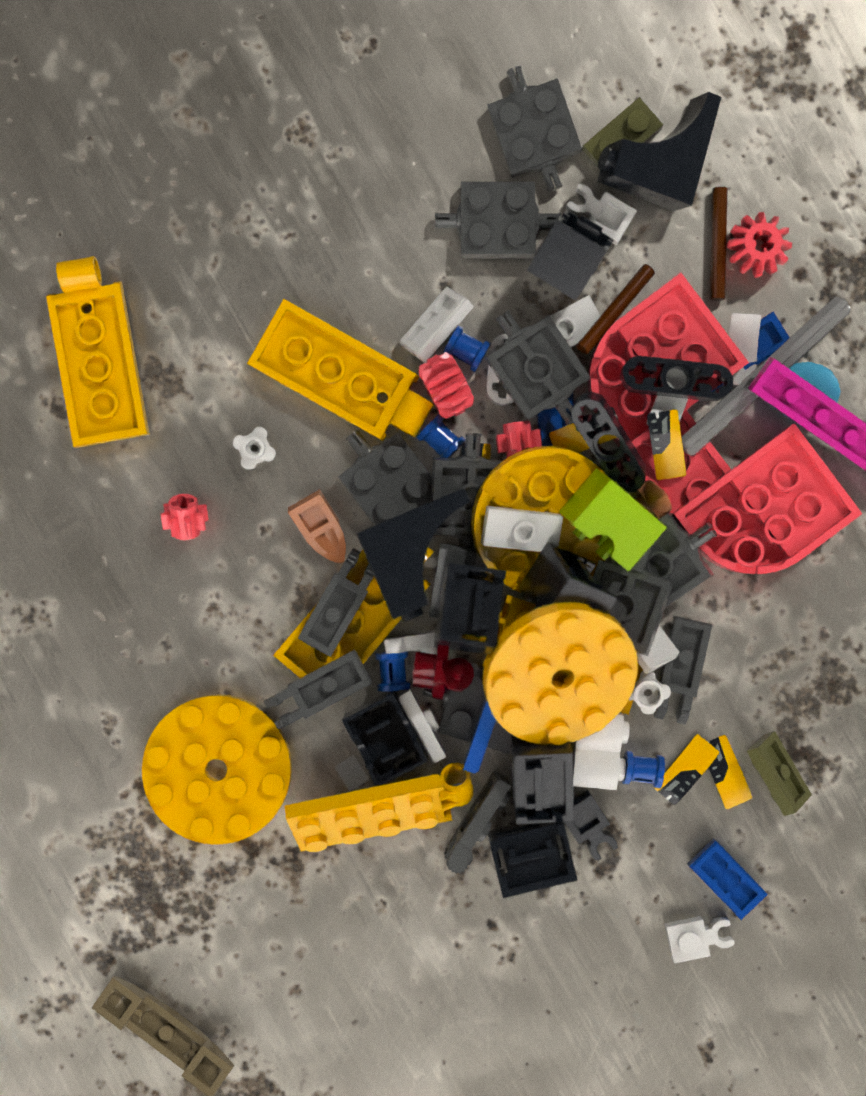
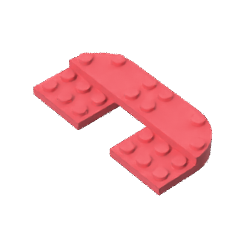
(767, 506)

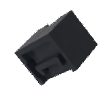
(570, 254)
(564, 578)
(469, 607)
(384, 738)
(542, 782)
(531, 857)

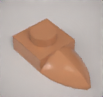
(653, 499)
(319, 526)

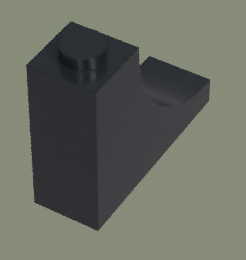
(666, 169)
(399, 549)

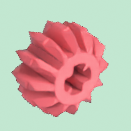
(772, 246)
(446, 385)

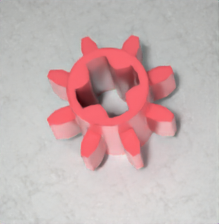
(517, 437)
(184, 517)

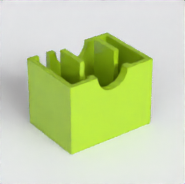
(609, 511)

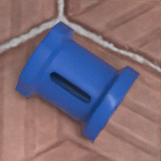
(467, 348)
(441, 438)
(392, 671)
(644, 769)

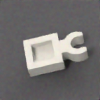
(608, 212)
(418, 641)
(691, 939)

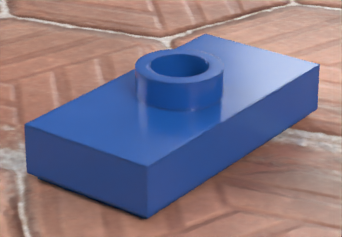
(727, 879)

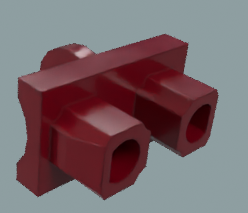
(438, 672)

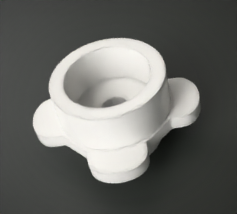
(244, 444)
(650, 702)

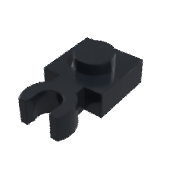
(589, 824)

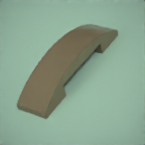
(165, 1031)

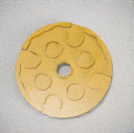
(533, 481)
(553, 639)
(178, 776)

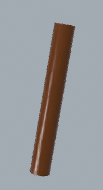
(718, 243)
(615, 309)

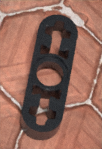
(702, 392)
(586, 424)

